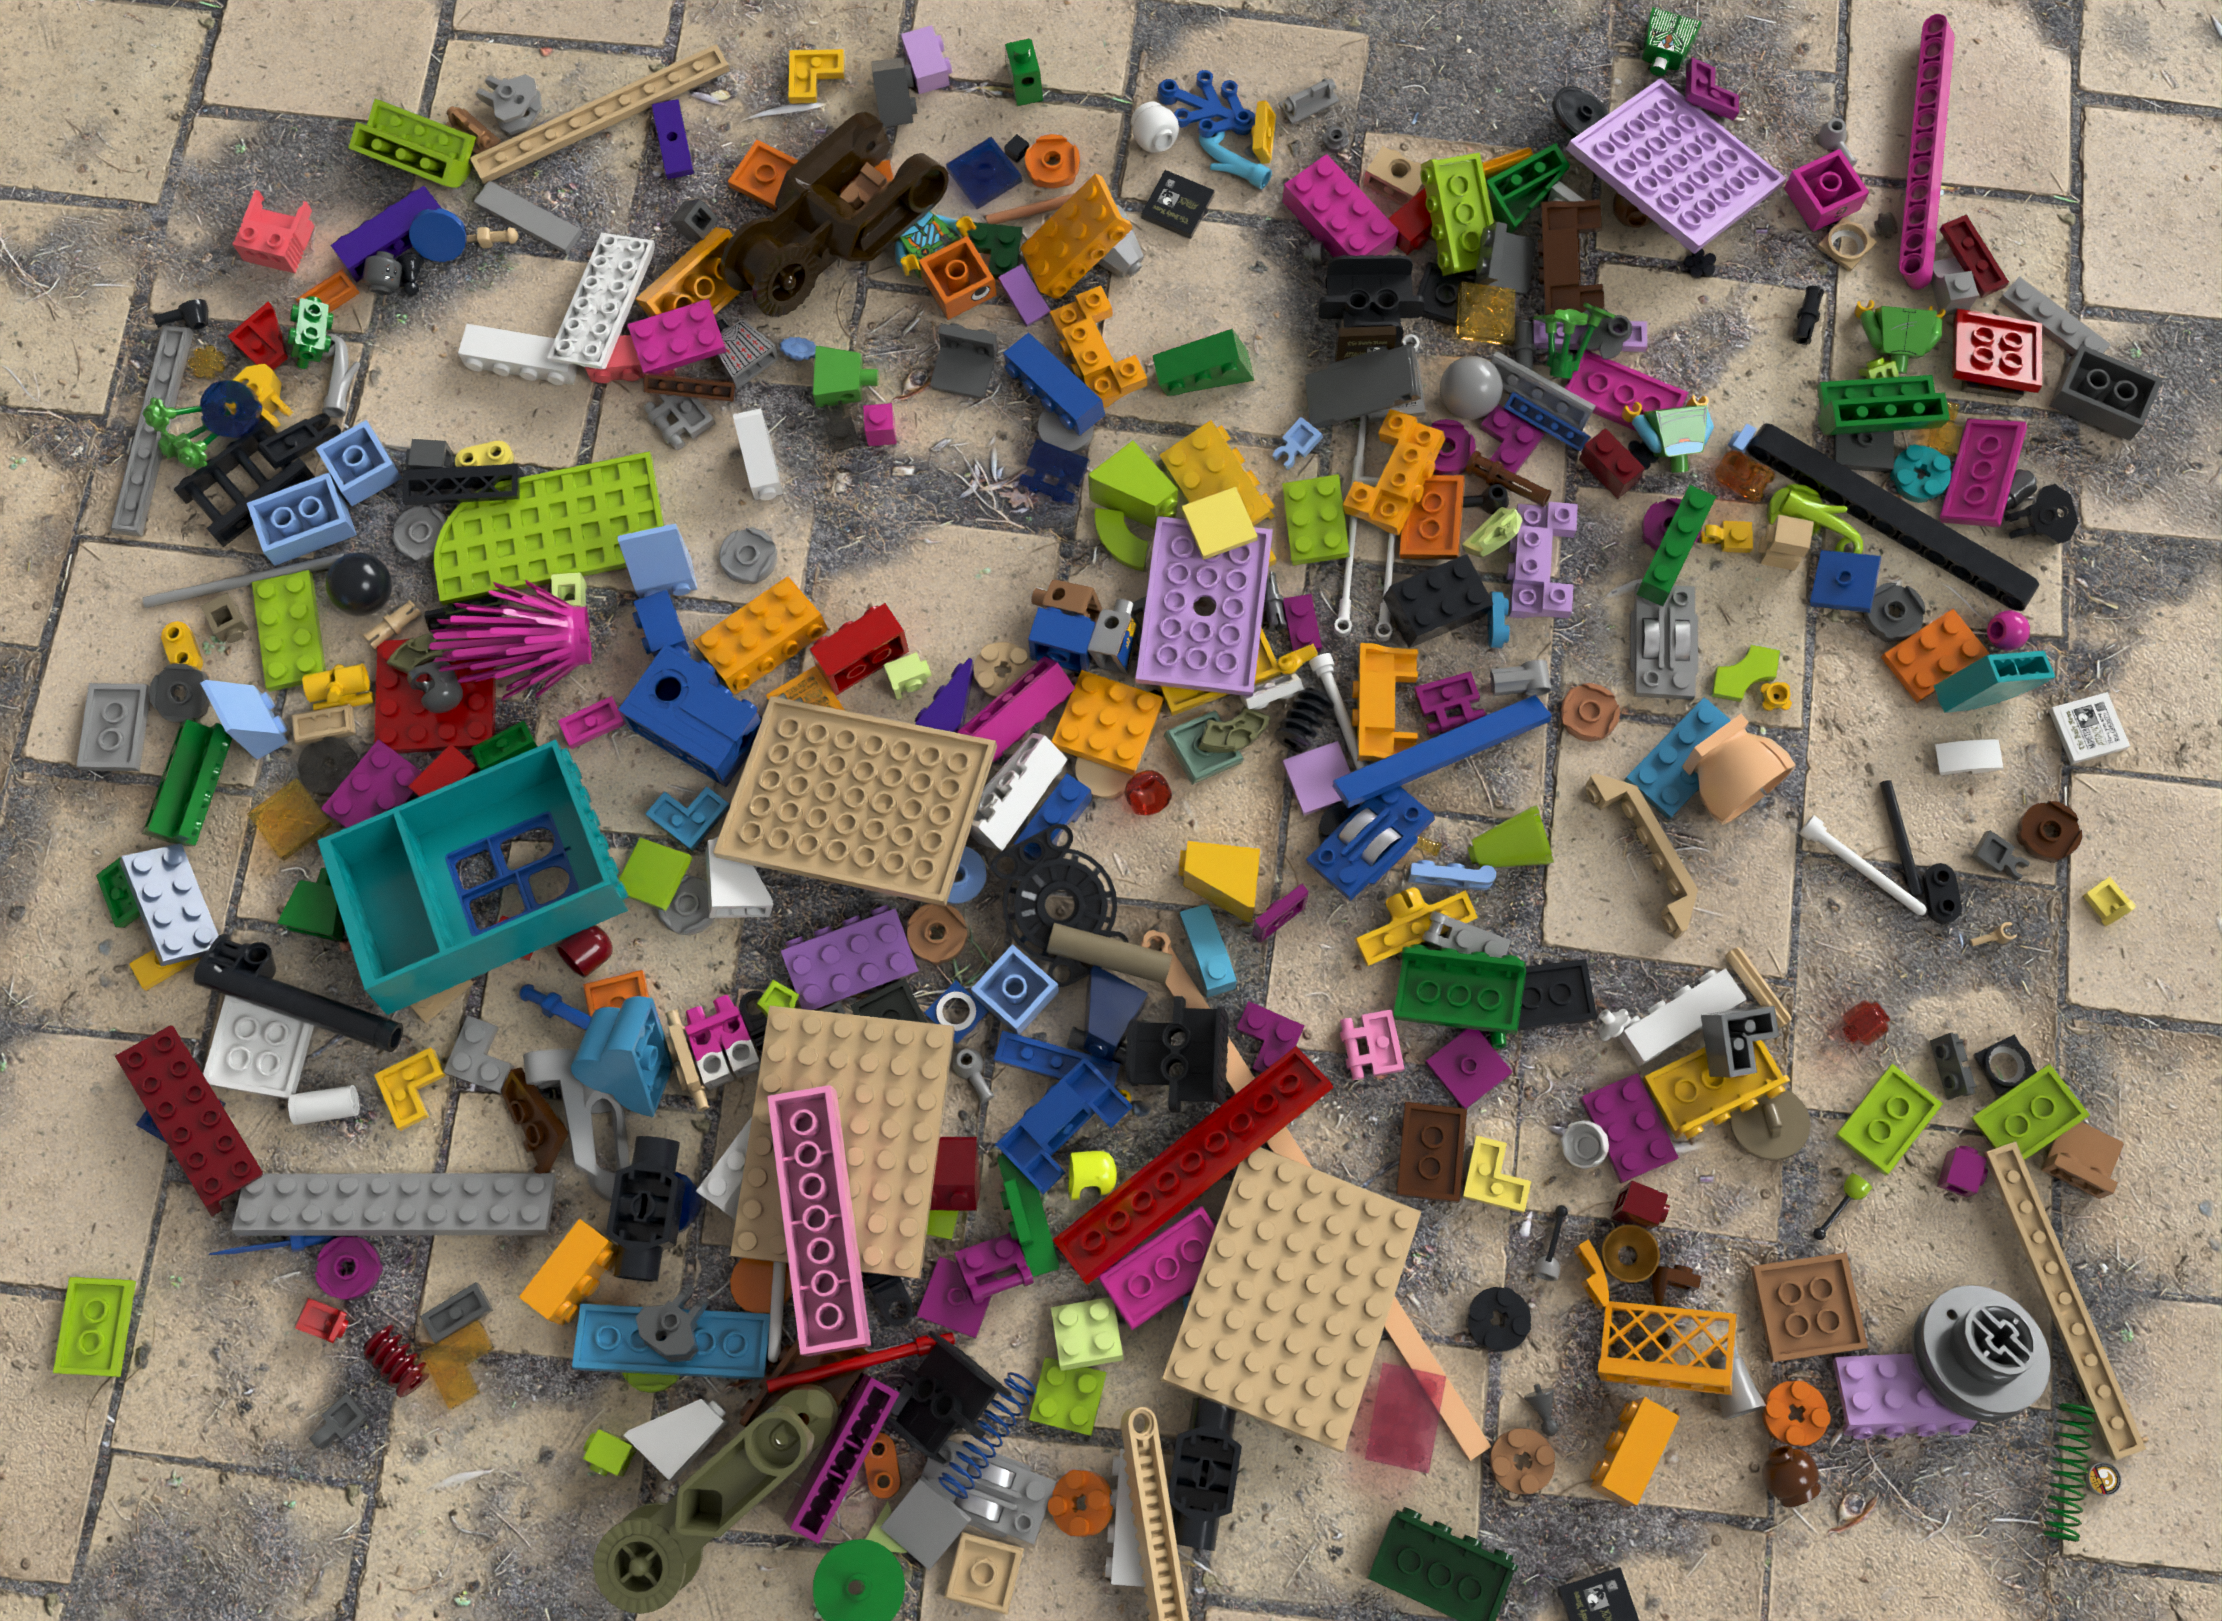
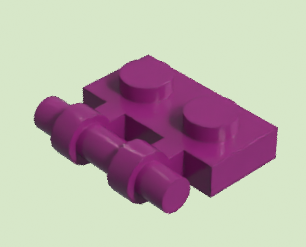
(1447, 695)

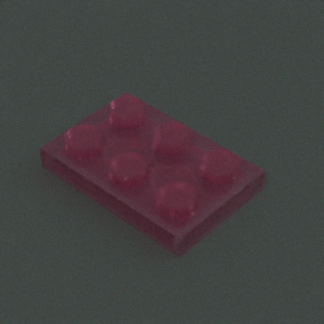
(1405, 1418)

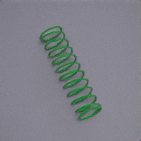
(2065, 1407)

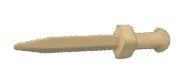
(487, 238)

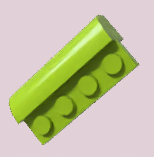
(414, 144)

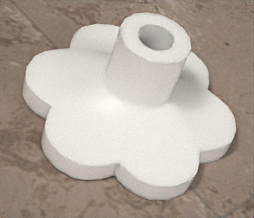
(1613, 1023)

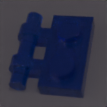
(1056, 463)

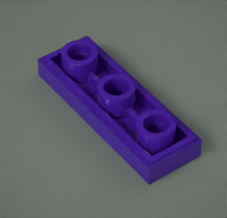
(672, 139)

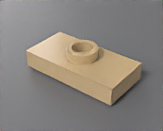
(323, 723)

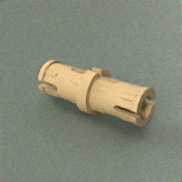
(392, 624)

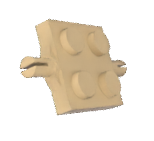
(686, 1070)

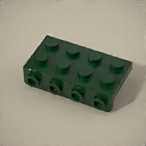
(1441, 1568)

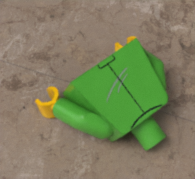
(1901, 331)

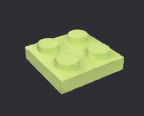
(1087, 1333)

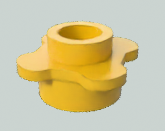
(1779, 688)

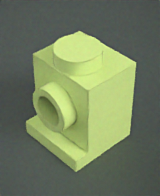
(570, 586)
(907, 674)

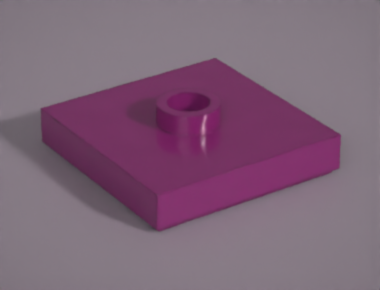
(1280, 913)
(1468, 1067)
(949, 1302)

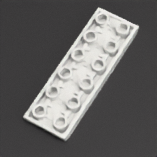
(602, 301)

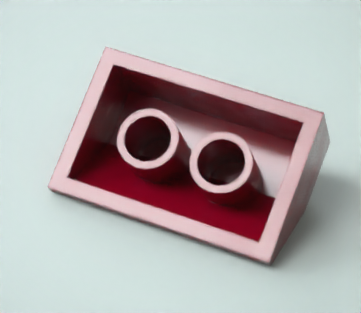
(956, 1175)

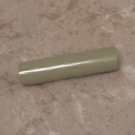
(1109, 953)

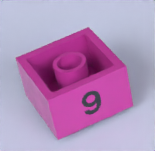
(1826, 190)

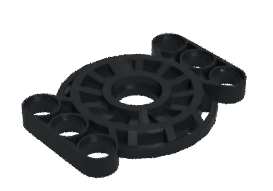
(1041, 878)

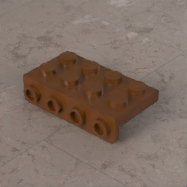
(791, 1362)

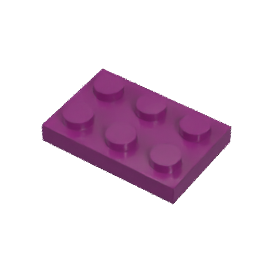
(372, 786)
(1632, 1126)

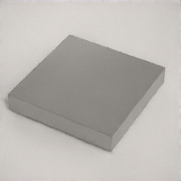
(925, 1523)

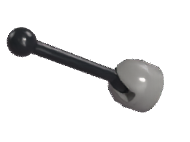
(1547, 1266)

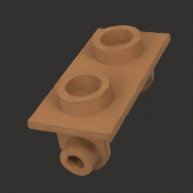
(465, 122)

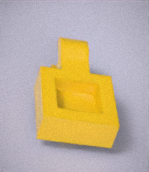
(1732, 535)

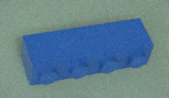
(1053, 384)

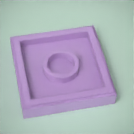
(1313, 776)

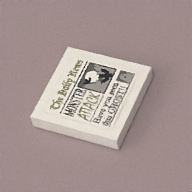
(2089, 728)

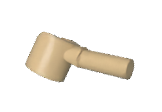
(1997, 935)

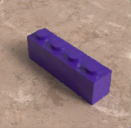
(383, 233)

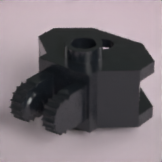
(2044, 516)

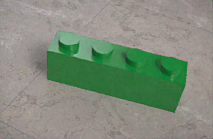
(1676, 545)

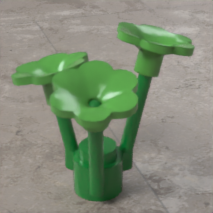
(1563, 363)

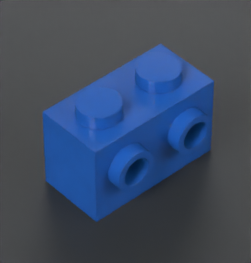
(660, 623)

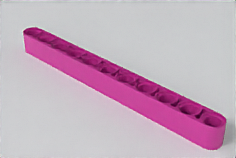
(1927, 152)

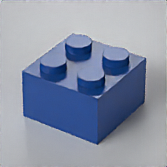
(1061, 638)

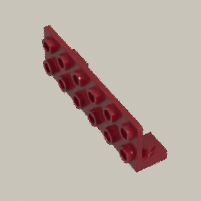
(189, 1117)

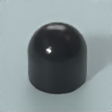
(1665, 1340)

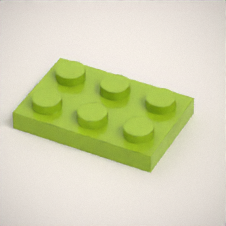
(1316, 520)
(2031, 1113)
(1888, 1119)
(94, 1327)

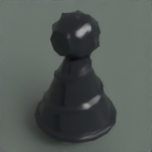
(411, 267)

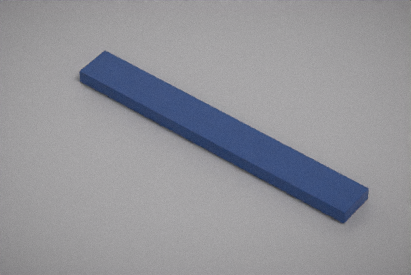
(1441, 751)

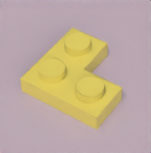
(1487, 1184)

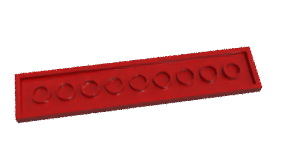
(1192, 1164)

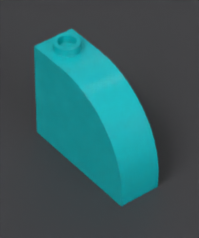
(1993, 680)

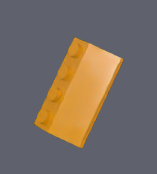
(692, 279)

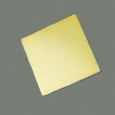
(1219, 523)

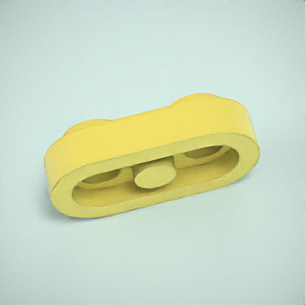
(483, 454)

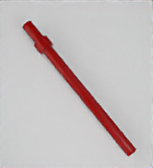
(921, 1346)

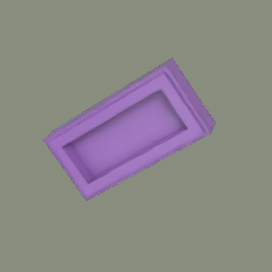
(1024, 295)

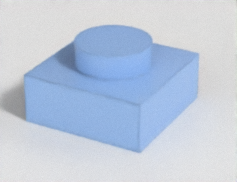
(1741, 440)

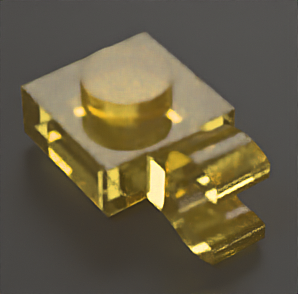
(1947, 439)

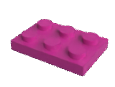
(677, 337)

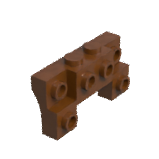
(1561, 254)

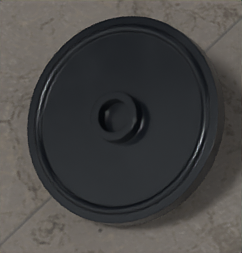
(1577, 109)

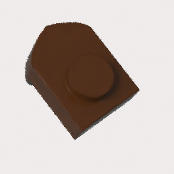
(1679, 1277)

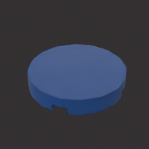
(438, 235)

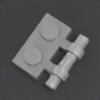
(690, 417)

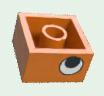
(957, 277)

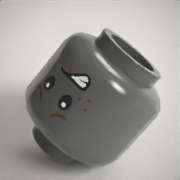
(382, 273)

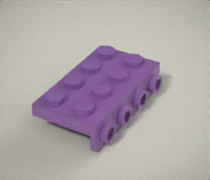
(848, 958)

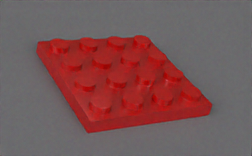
(411, 728)

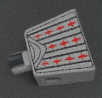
(746, 352)

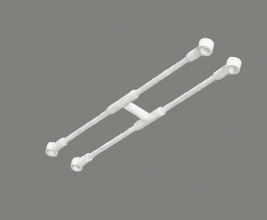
(1358, 475)

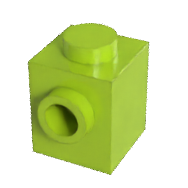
(608, 1453)

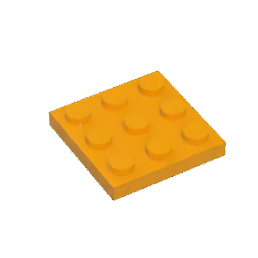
(1107, 722)

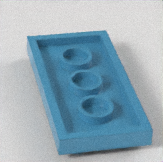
(1661, 771)

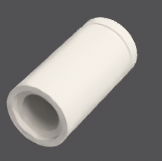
(323, 1105)

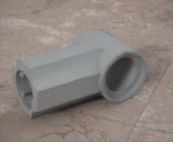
(1528, 678)

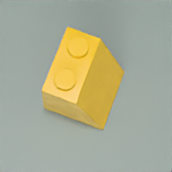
(1222, 875)

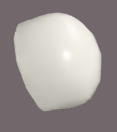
(1585, 1144)

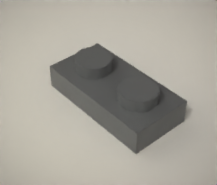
(456, 1312)

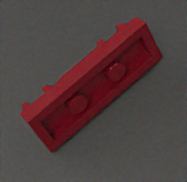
(1974, 255)

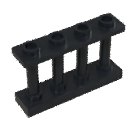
(238, 519)

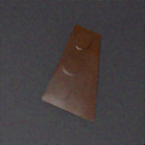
(539, 1123)

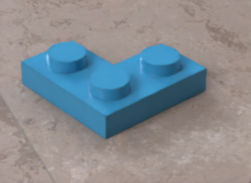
(691, 823)

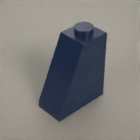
(1108, 1010)

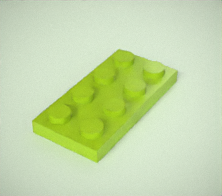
(288, 629)

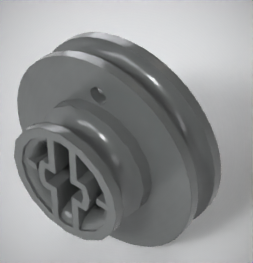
(1986, 1359)

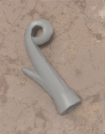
(335, 402)

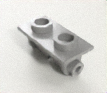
(1309, 101)

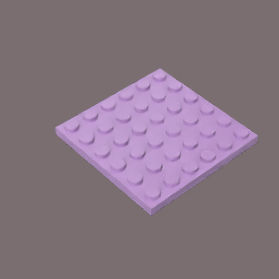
(1676, 165)

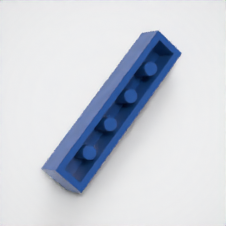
(1547, 421)

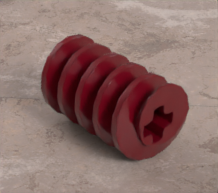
(395, 1362)

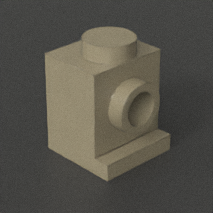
(225, 618)

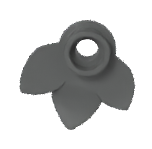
(1605, 339)

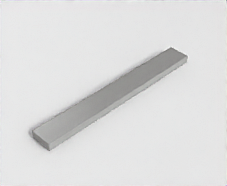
(145, 453)

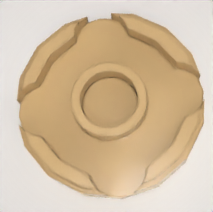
(1101, 779)

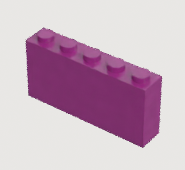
(840, 1458)

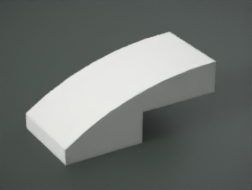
(1968, 756)

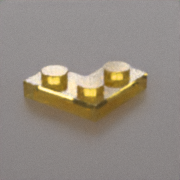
(450, 1359)

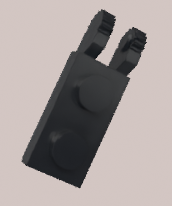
(297, 440)

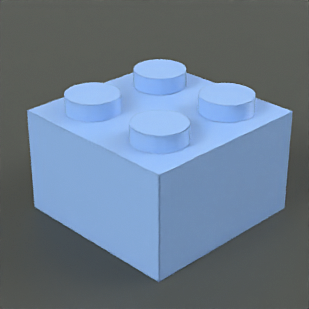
(358, 463)
(1015, 990)

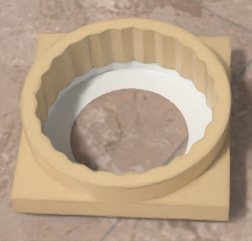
(1853, 230)

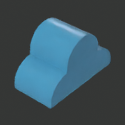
(626, 1055)

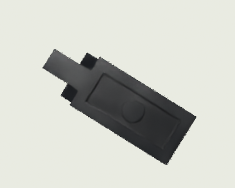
(445, 613)

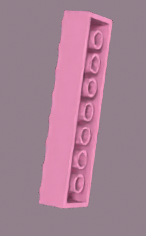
(818, 1221)

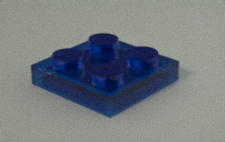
(984, 172)

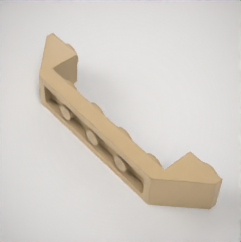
(1607, 791)

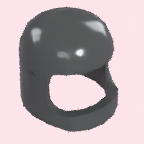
(442, 692)

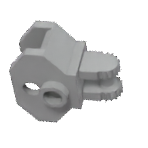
(511, 101)

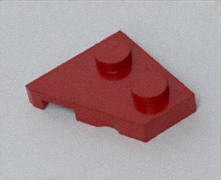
(261, 338)

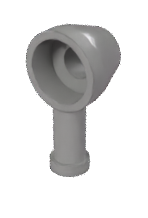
(1835, 139)
(972, 1072)

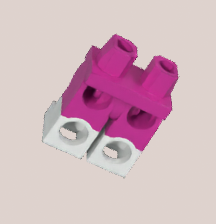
(719, 1032)

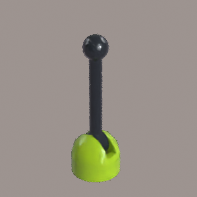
(1855, 1189)

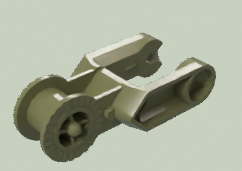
(662, 1544)

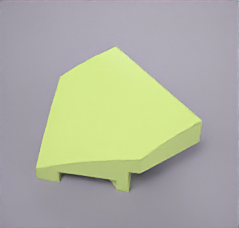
(1494, 532)

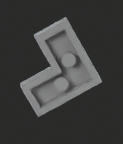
(470, 1057)

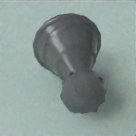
(1542, 1403)

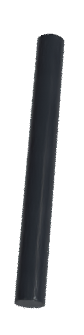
(1901, 838)

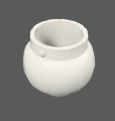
(1154, 127)

